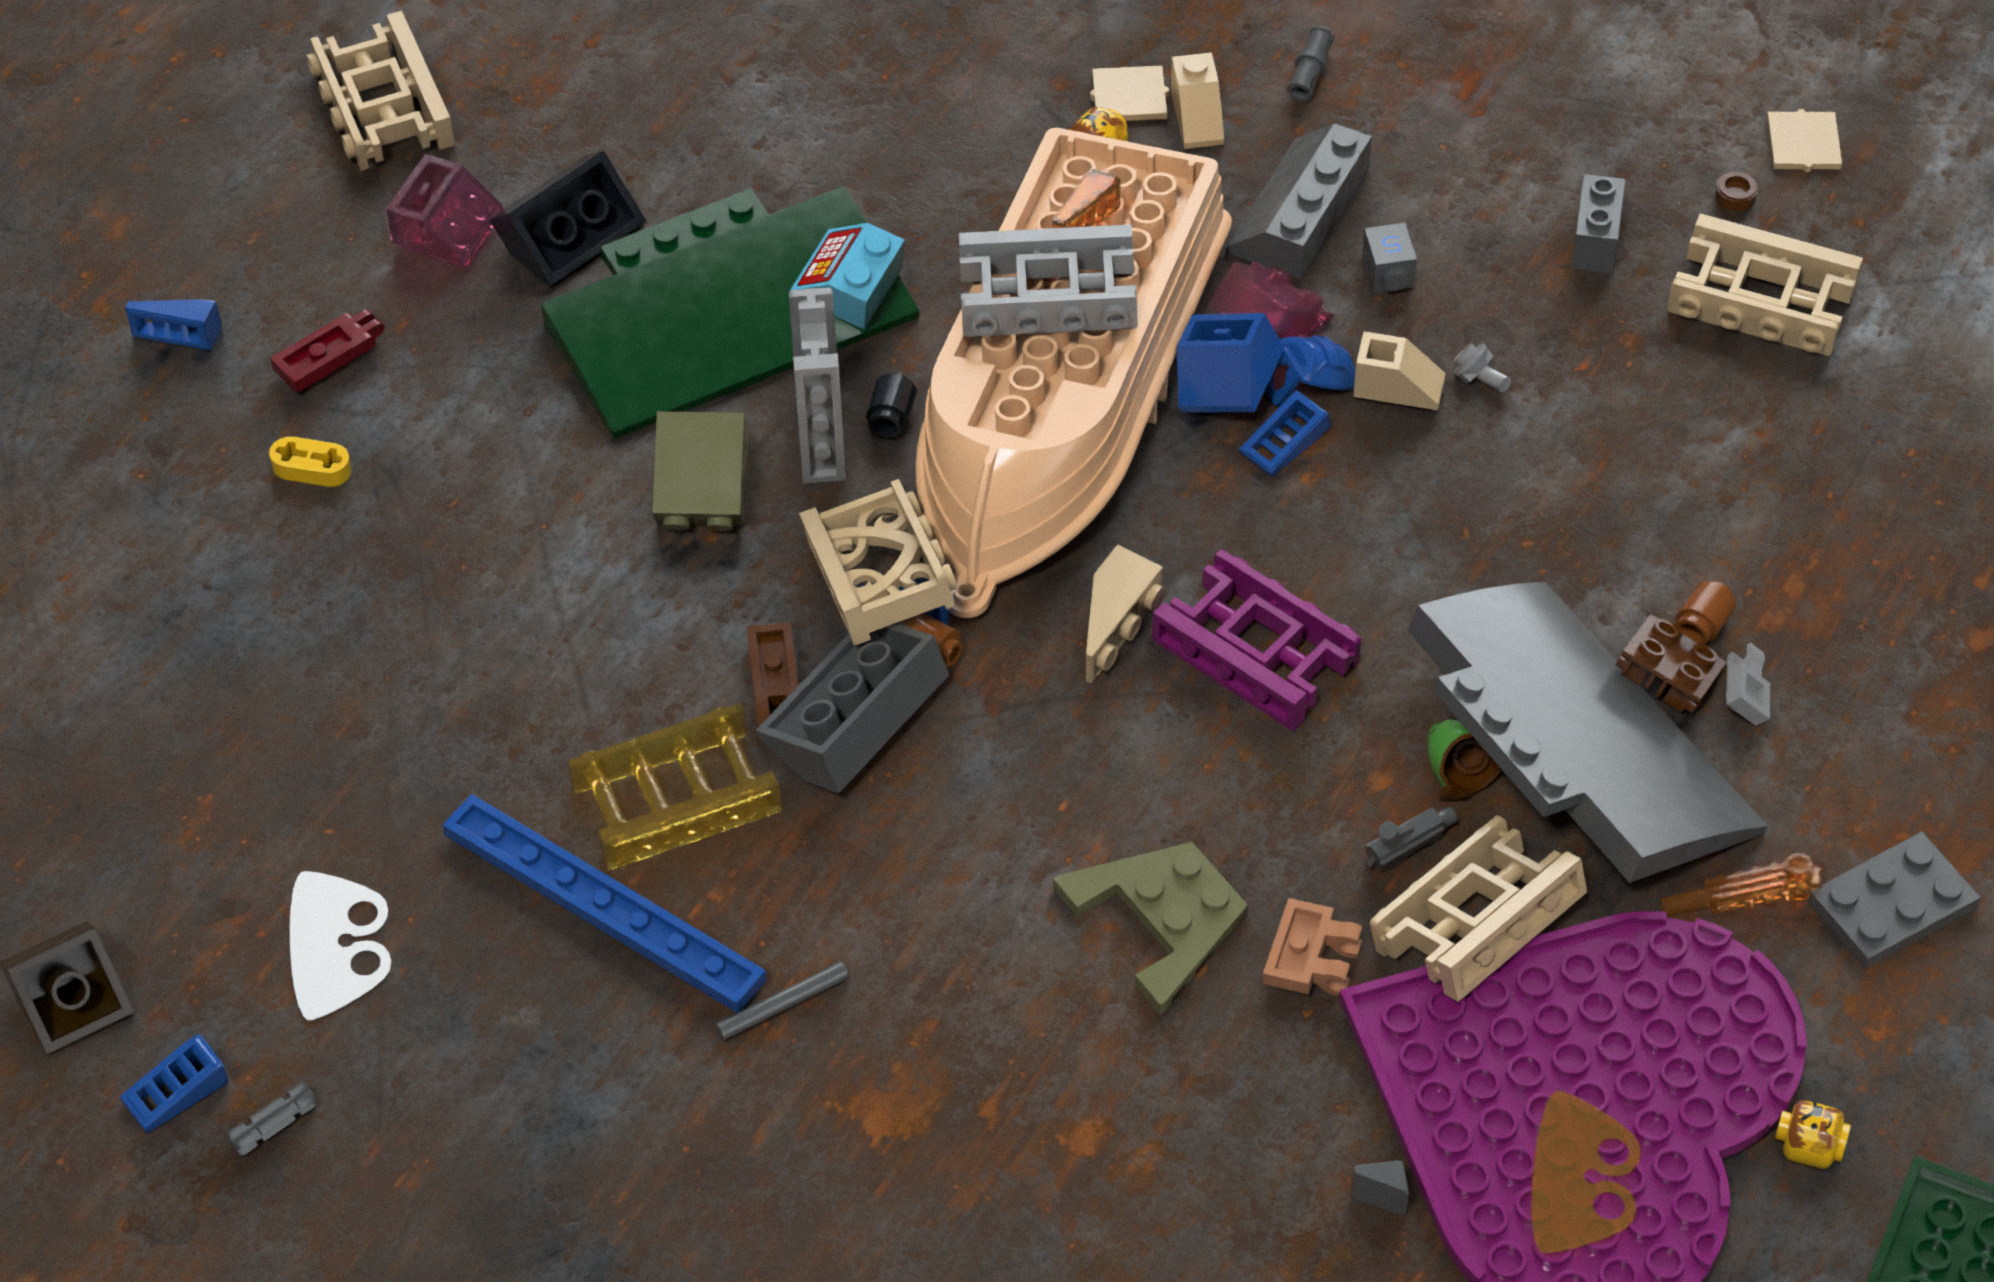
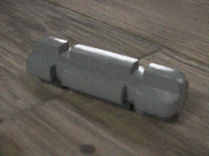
(271, 1118)

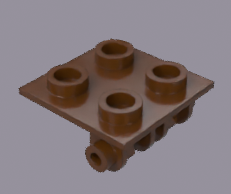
(1673, 658)

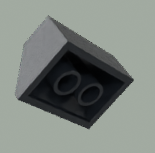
(568, 218)

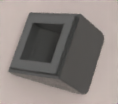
(1381, 1185)

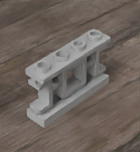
(1047, 255)
(817, 385)

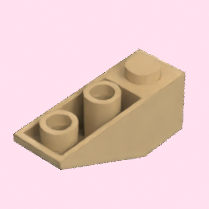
(1121, 597)

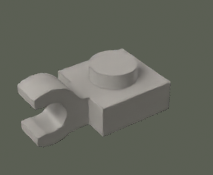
(1746, 688)

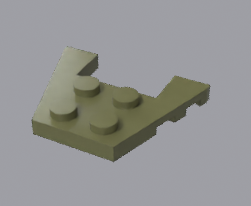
(1175, 898)

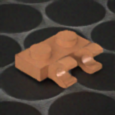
(1299, 945)

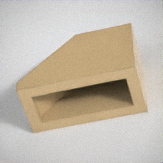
(1197, 100)

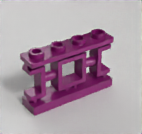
(1239, 664)

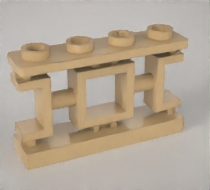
(369, 66)
(1772, 260)
(1499, 928)

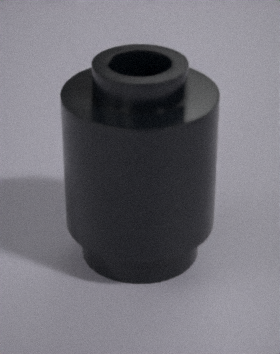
(891, 405)

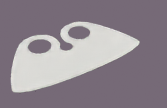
(318, 963)

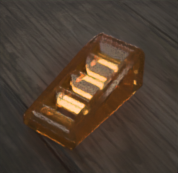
(1091, 201)

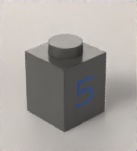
(1389, 257)

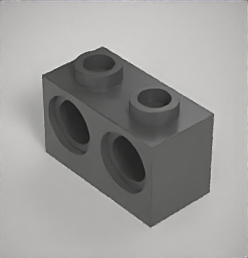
(1598, 223)

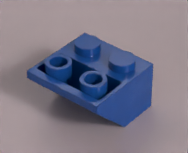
(1226, 362)

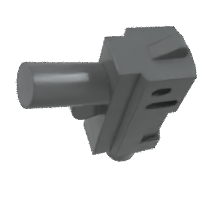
(1399, 842)

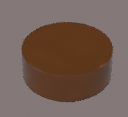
(1736, 191)

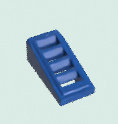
(176, 321)
(1295, 406)
(179, 1062)

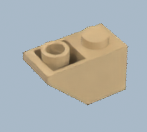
(1396, 373)

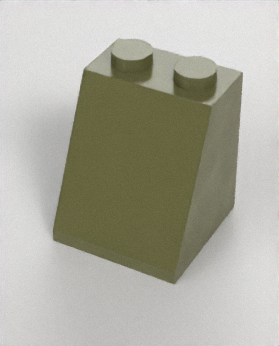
(701, 470)

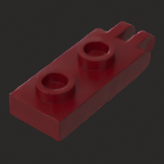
(327, 349)

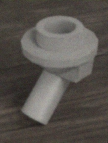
(1473, 363)

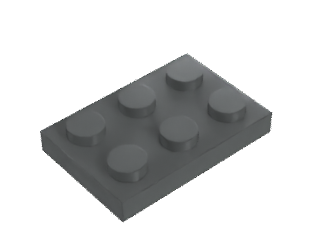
(1893, 899)

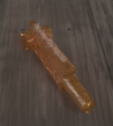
(1785, 880)

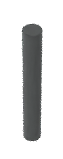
(781, 1001)

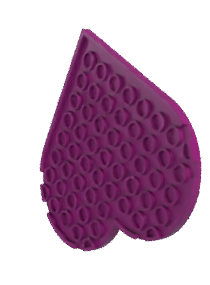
(1632, 1014)

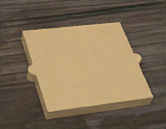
(1131, 91)
(1804, 140)

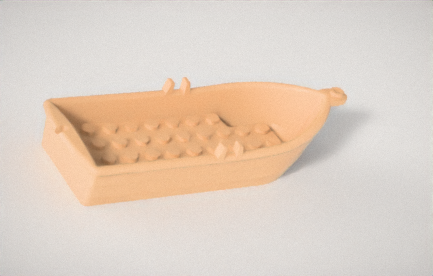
(1042, 426)

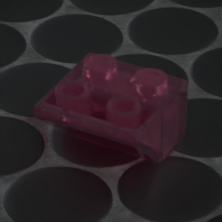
(442, 211)
(1270, 292)

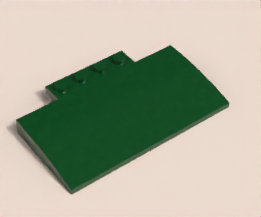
(701, 307)

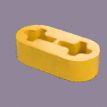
(310, 461)

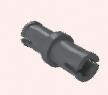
(1310, 63)

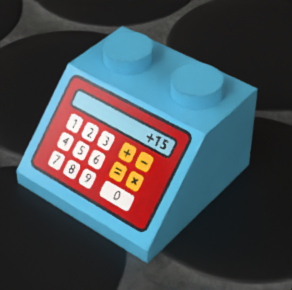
(858, 266)

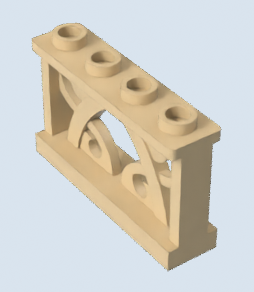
(882, 603)

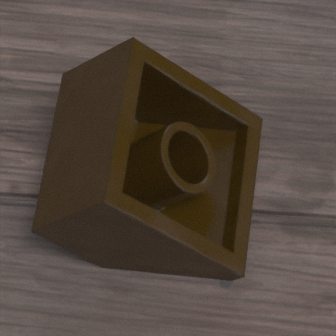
(67, 987)

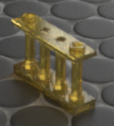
(686, 821)

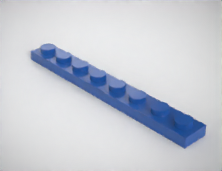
(605, 903)

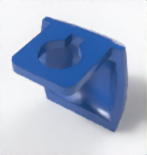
(1312, 362)

